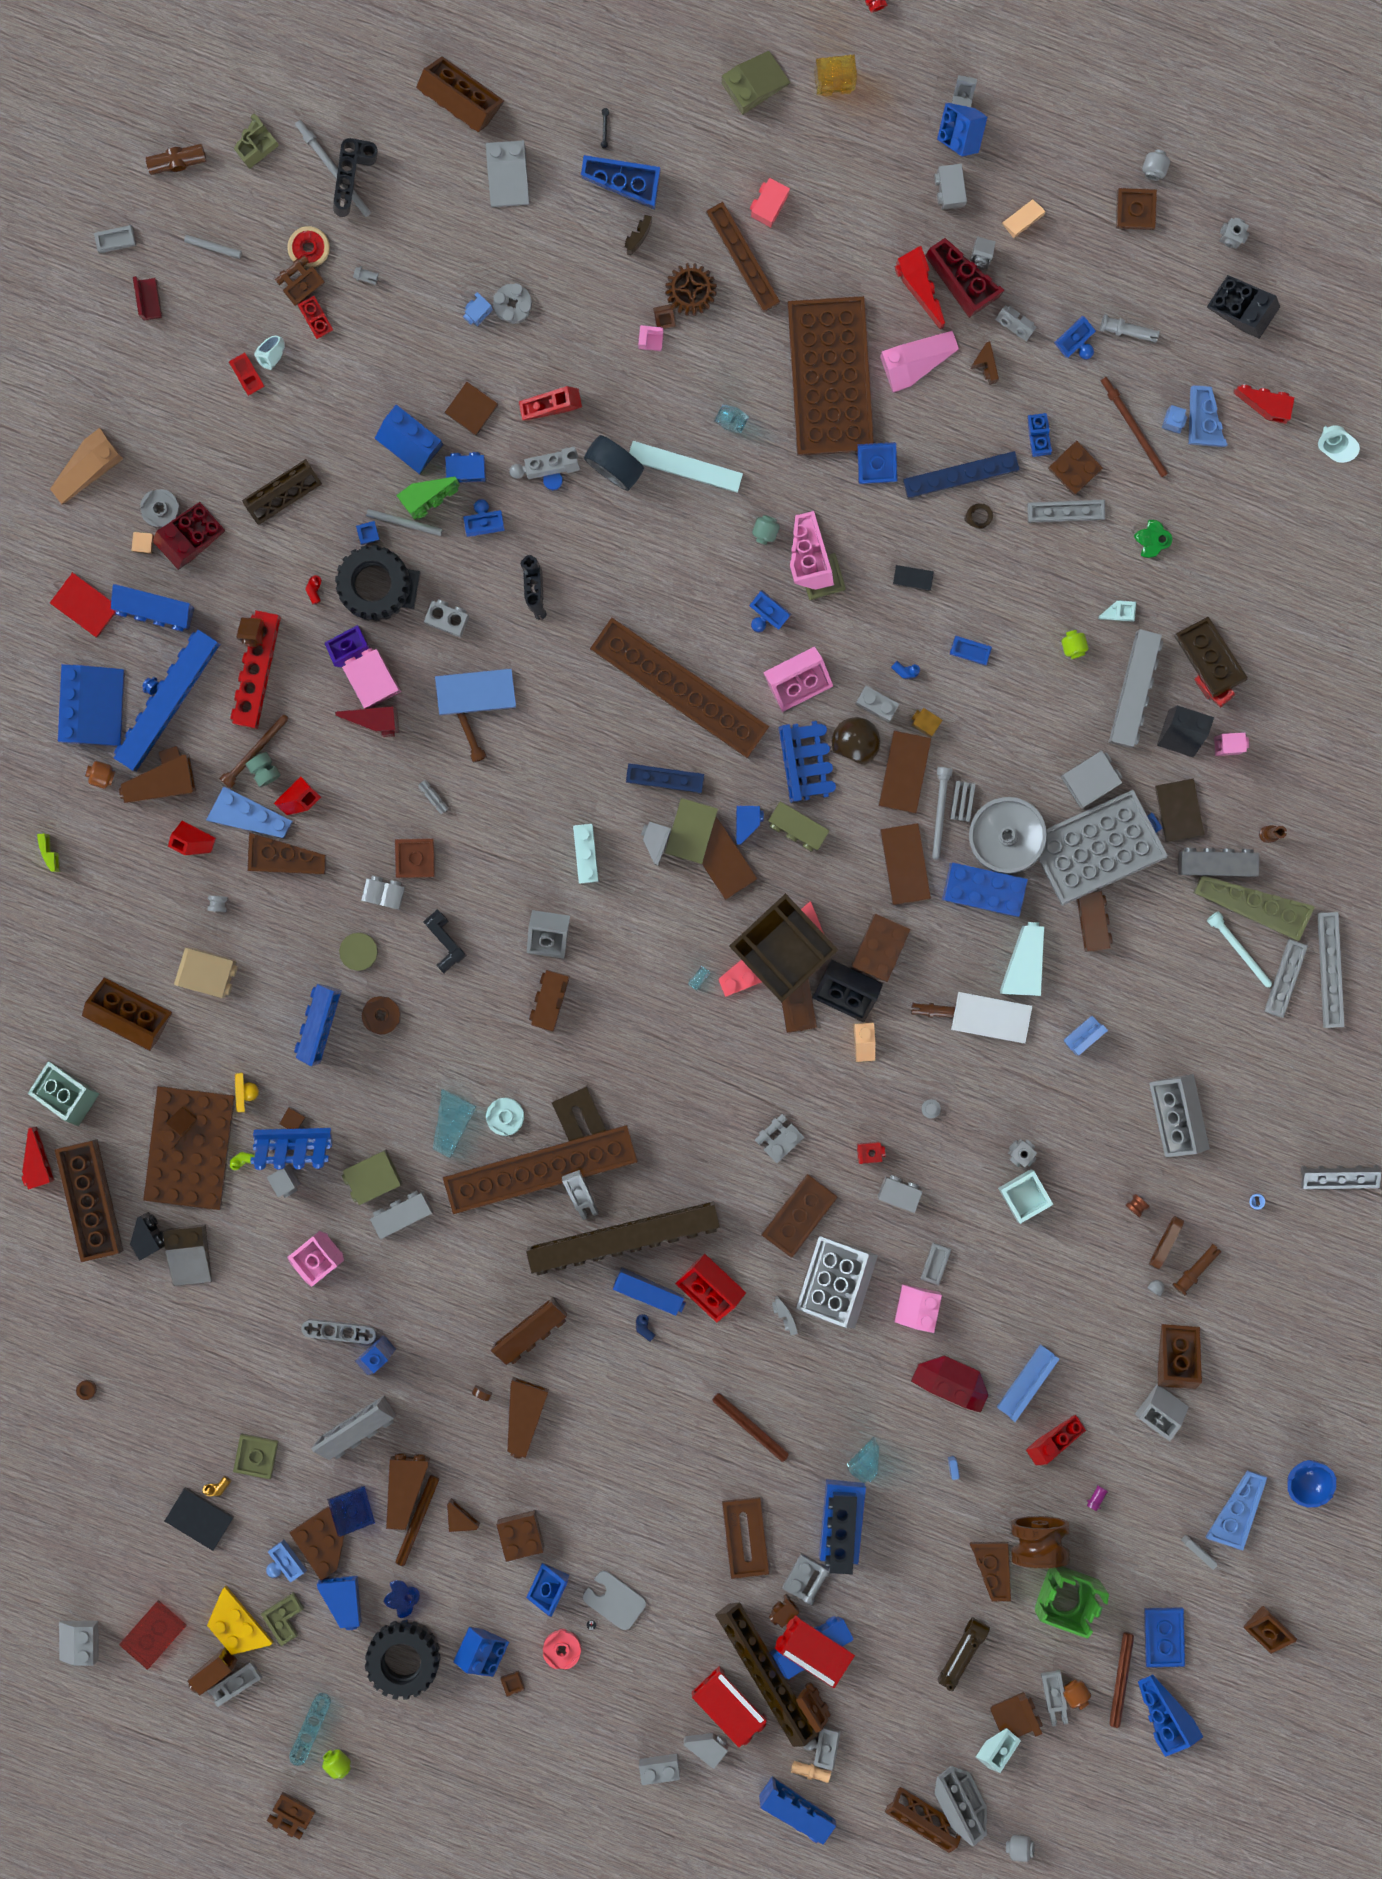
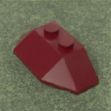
(952, 1382)

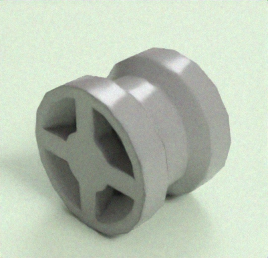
(217, 903)

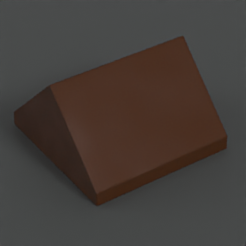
(1269, 1631)

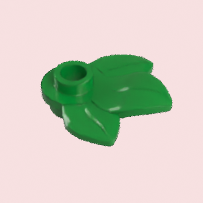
(1150, 539)

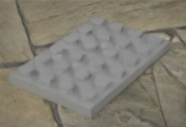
(1100, 847)

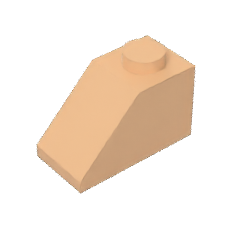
(864, 1041)

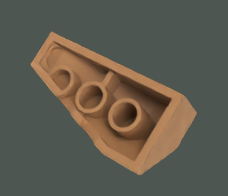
(88, 463)

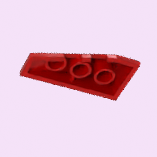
(914, 274)

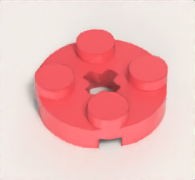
(561, 1638)

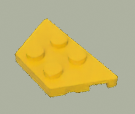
(236, 1626)

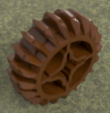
(688, 273)

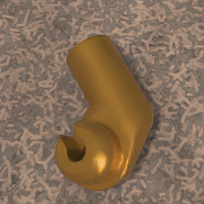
(218, 1488)

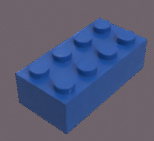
(984, 889)
(842, 1486)

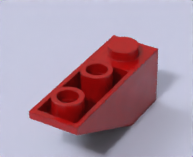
(1269, 405)
(1055, 1441)

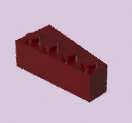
(963, 278)

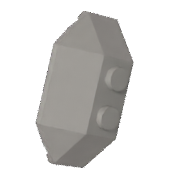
(962, 1804)

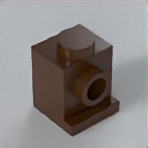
(783, 1611)

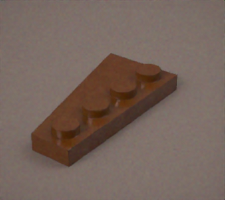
(276, 856)

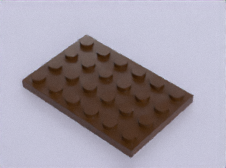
(196, 1165)

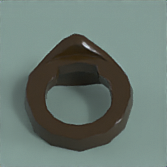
(969, 520)

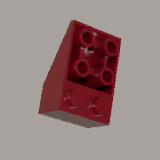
(188, 535)

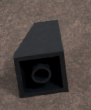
(1185, 731)

